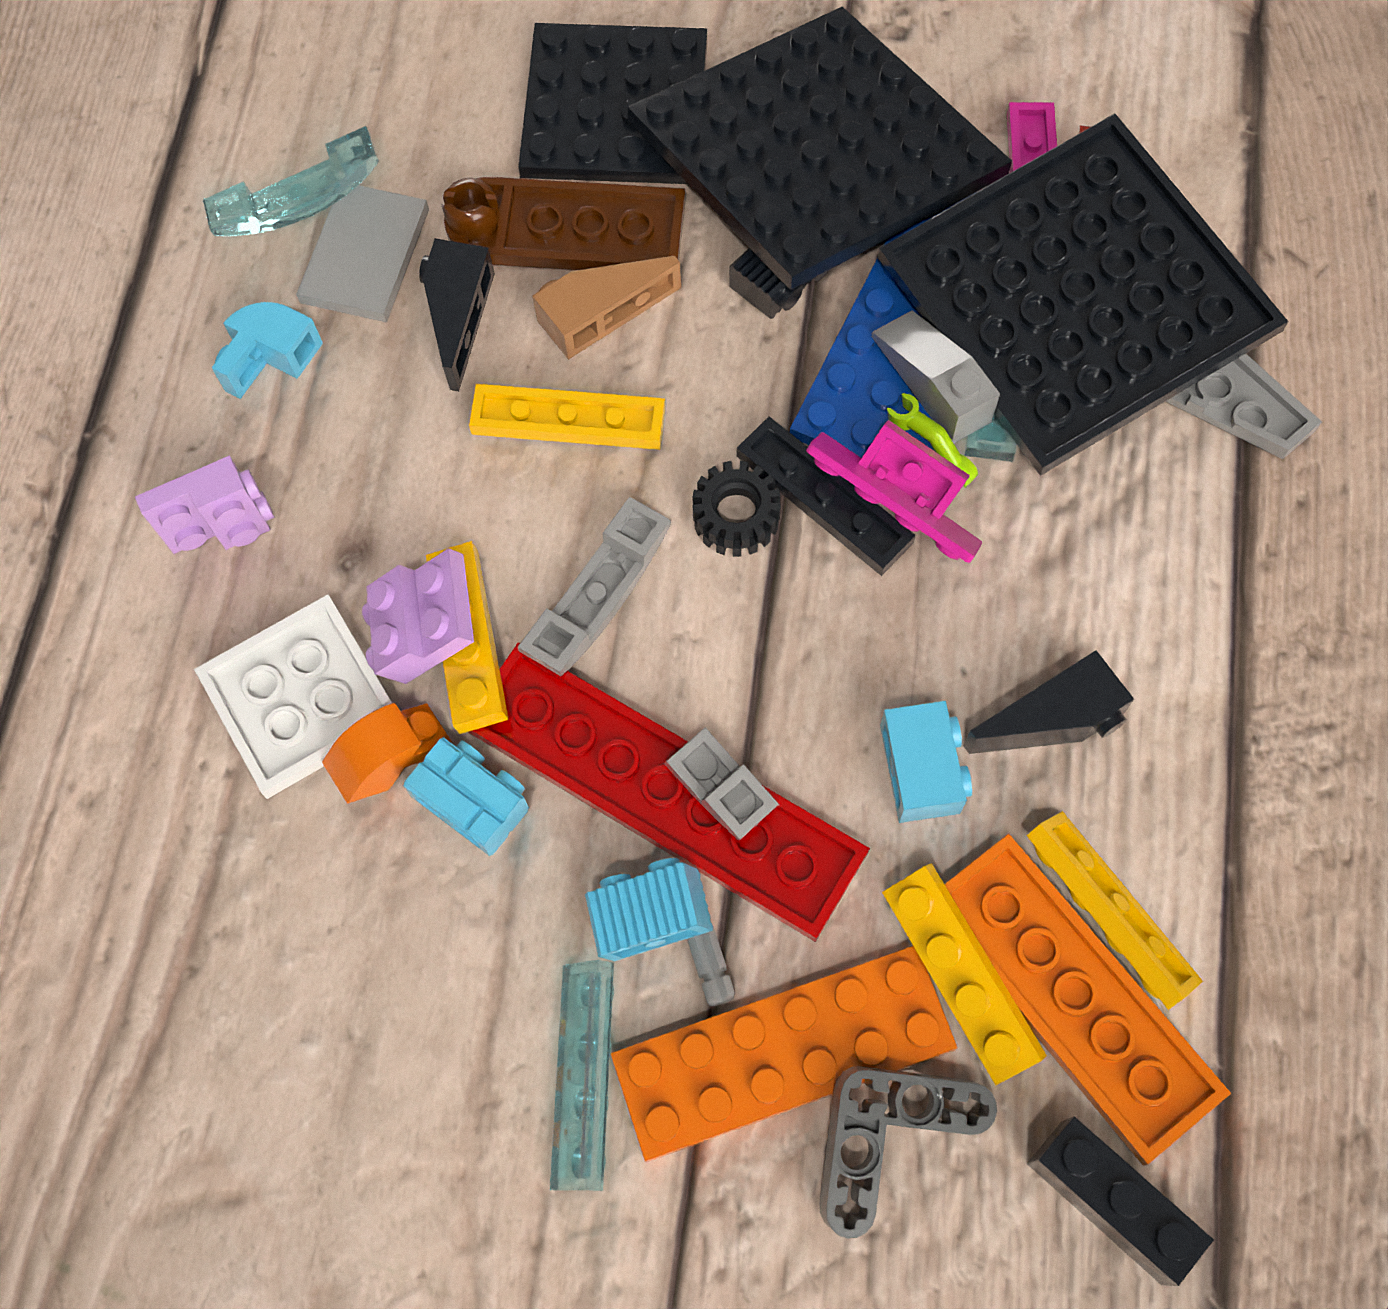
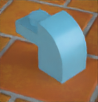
(263, 336)

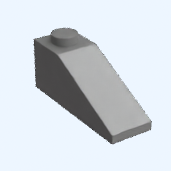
(939, 375)

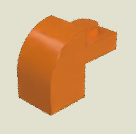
(379, 747)

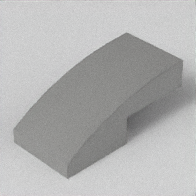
(721, 784)

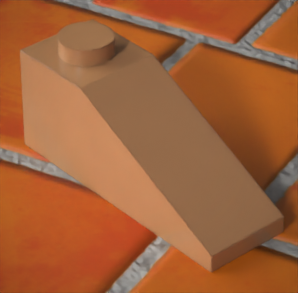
(601, 299)

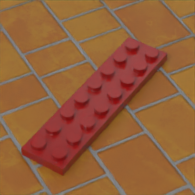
(615, 763)

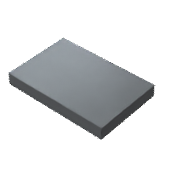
(363, 253)

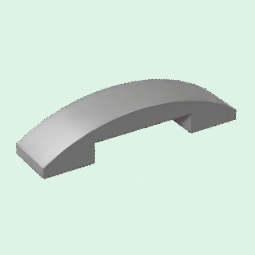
(599, 590)

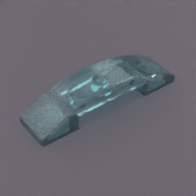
(298, 196)

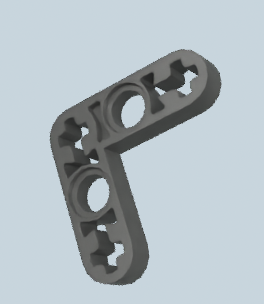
(871, 1123)

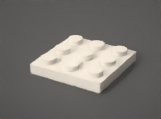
(292, 693)

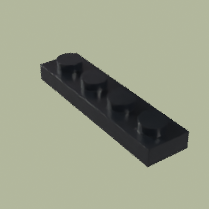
(826, 498)

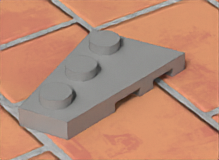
(1250, 406)

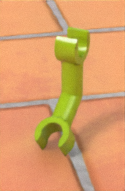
(933, 433)

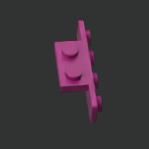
(907, 481)

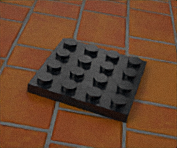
(581, 97)

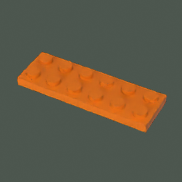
(1085, 1003)
(780, 1052)

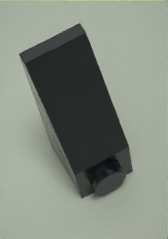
(456, 289)
(1060, 711)

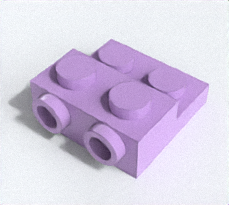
(205, 505)
(418, 617)

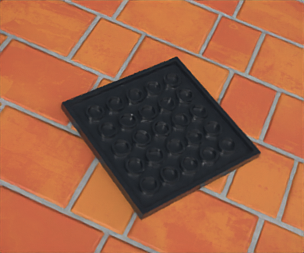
(817, 145)
(1082, 291)

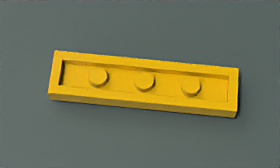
(567, 416)
(474, 672)
(1115, 910)
(964, 974)

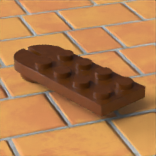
(564, 221)

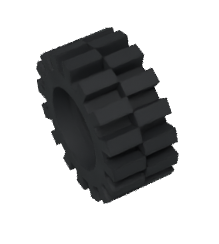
(743, 483)

